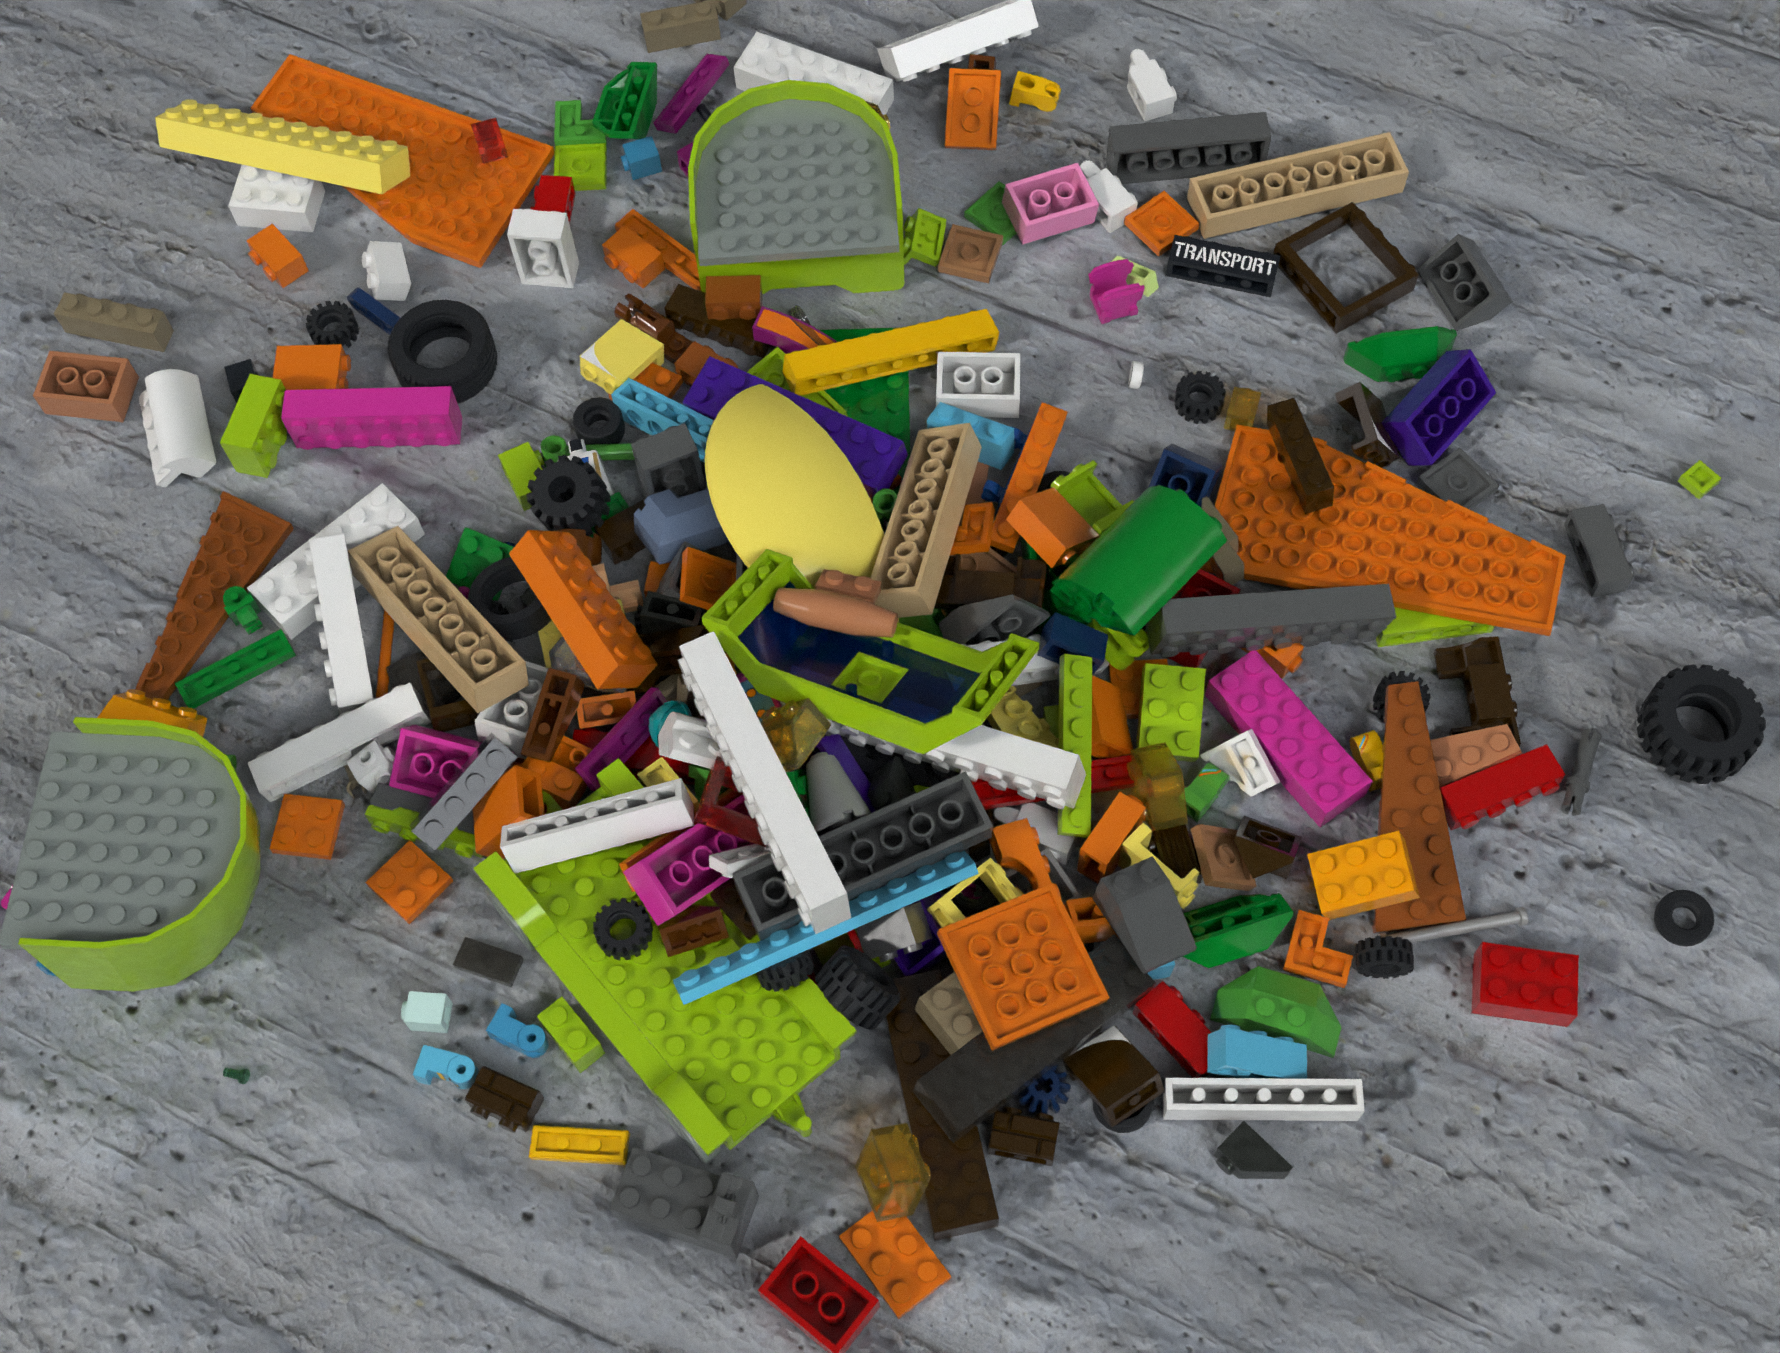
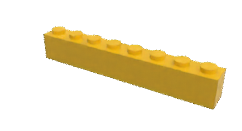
(888, 352)

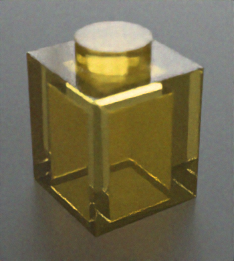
(1242, 408)

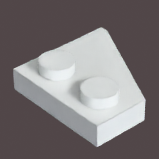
(1244, 762)

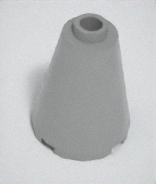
(831, 794)

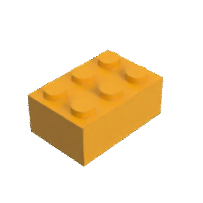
(1363, 875)

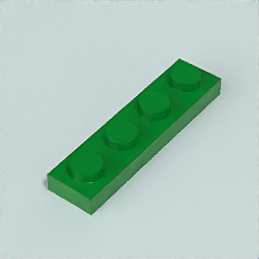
(235, 669)

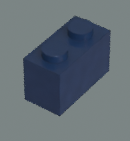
(1071, 637)

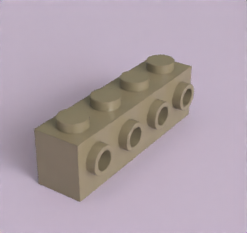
(114, 321)

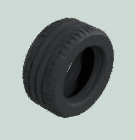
(436, 321)

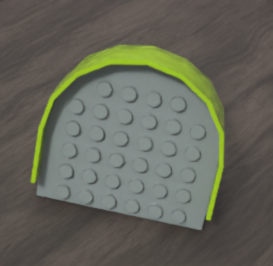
(797, 191)
(133, 857)

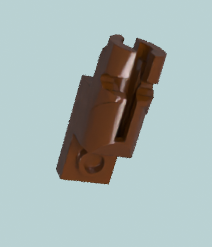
(654, 325)

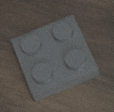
(1458, 480)

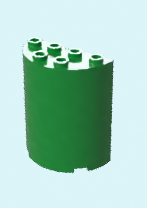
(1139, 561)

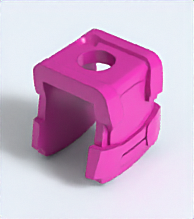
(1110, 292)

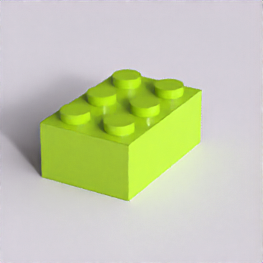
(256, 427)
(1171, 709)

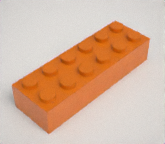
(583, 609)

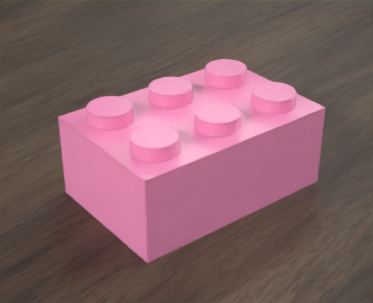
(1050, 203)

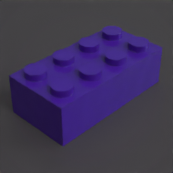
(1439, 407)

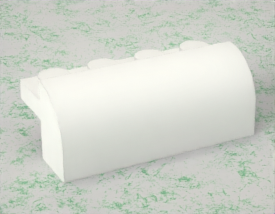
(176, 425)
(687, 740)

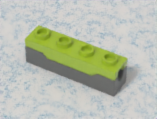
(396, 809)

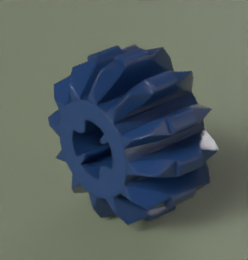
(1043, 1100)

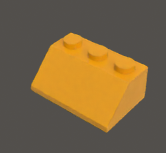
(135, 706)

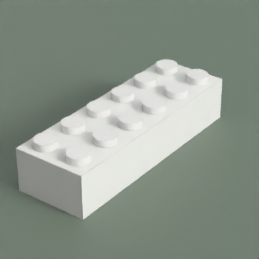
(958, 38)
(774, 60)
(286, 588)

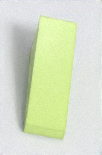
(1143, 276)

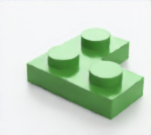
(571, 128)

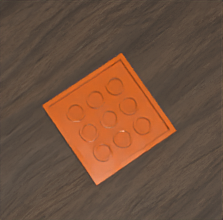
(1022, 966)

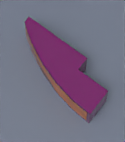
(787, 332)

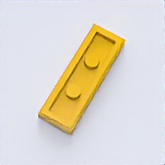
(579, 1145)

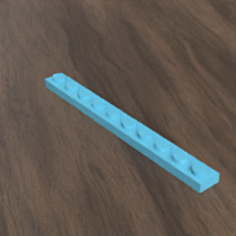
(799, 938)

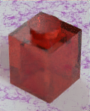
(489, 140)

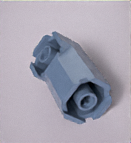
(673, 519)

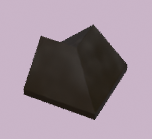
(1266, 848)

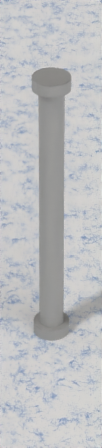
(1518, 916)

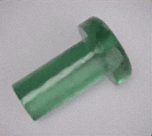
(242, 1076)

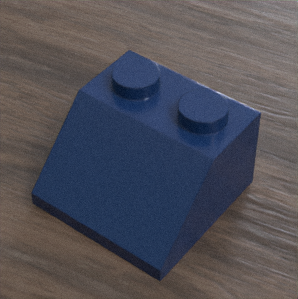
(1186, 472)

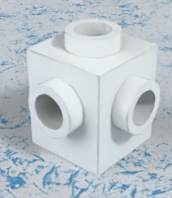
(372, 765)

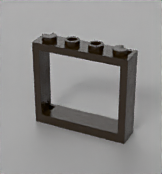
(1318, 294)

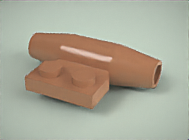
(839, 604)

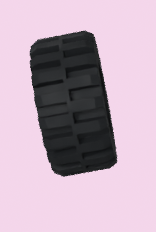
(1720, 696)

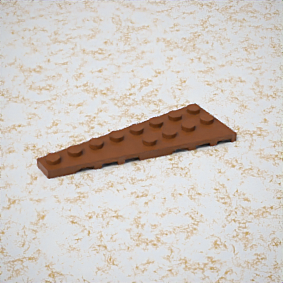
(231, 554)
(1415, 808)

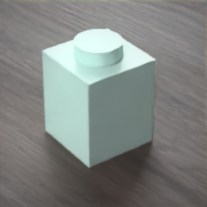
(427, 1012)

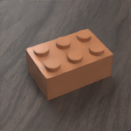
(86, 386)

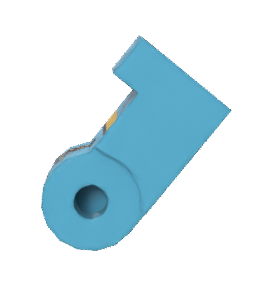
(445, 1066)

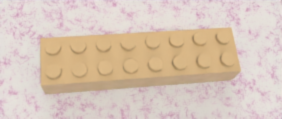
(1297, 185)
(926, 519)
(438, 619)

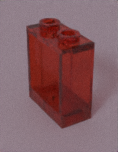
(721, 817)

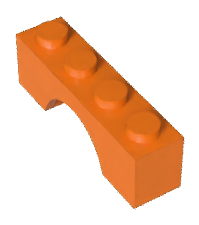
(1017, 848)

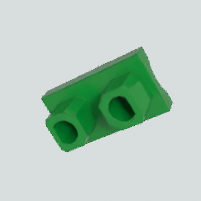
(242, 608)

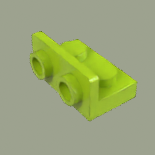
(924, 237)

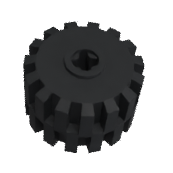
(568, 495)

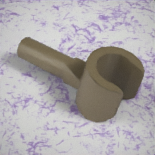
(352, 782)

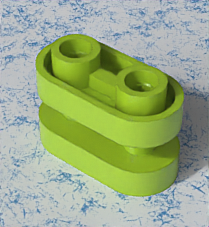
(1122, 647)

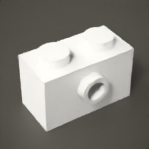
(386, 271)

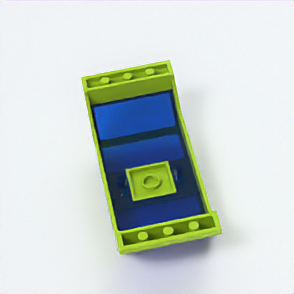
(897, 688)

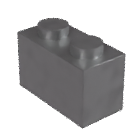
(895, 931)

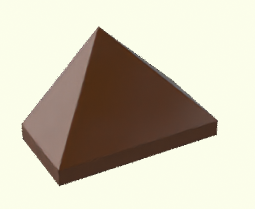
(693, 929)

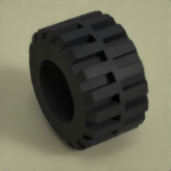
(857, 987)

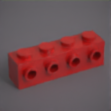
(1500, 787)

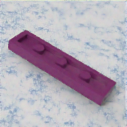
(691, 93)
(622, 739)

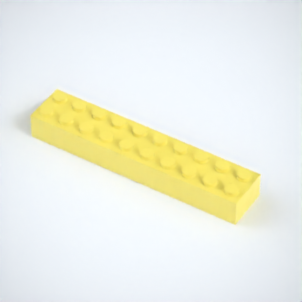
(284, 146)

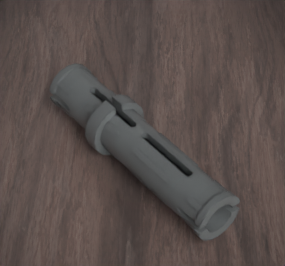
(1578, 782)

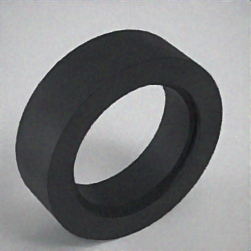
(513, 625)

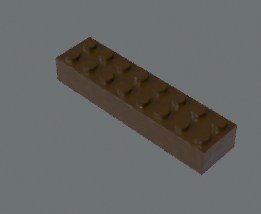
(960, 1186)

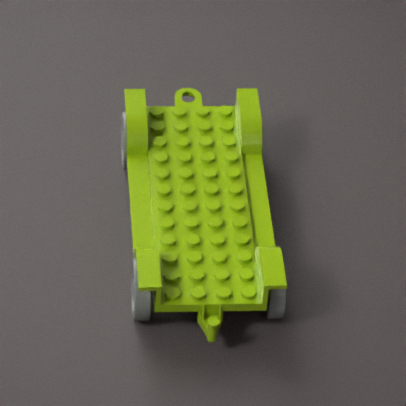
(711, 1062)

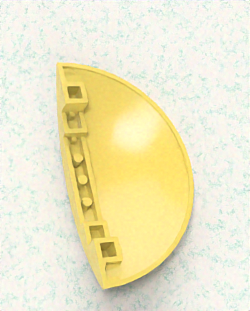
(788, 488)

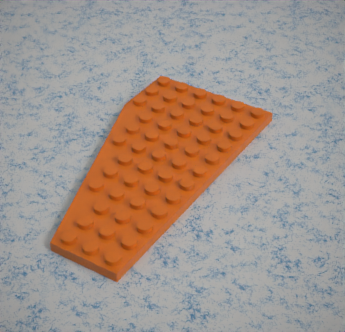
(451, 196)
(1383, 533)

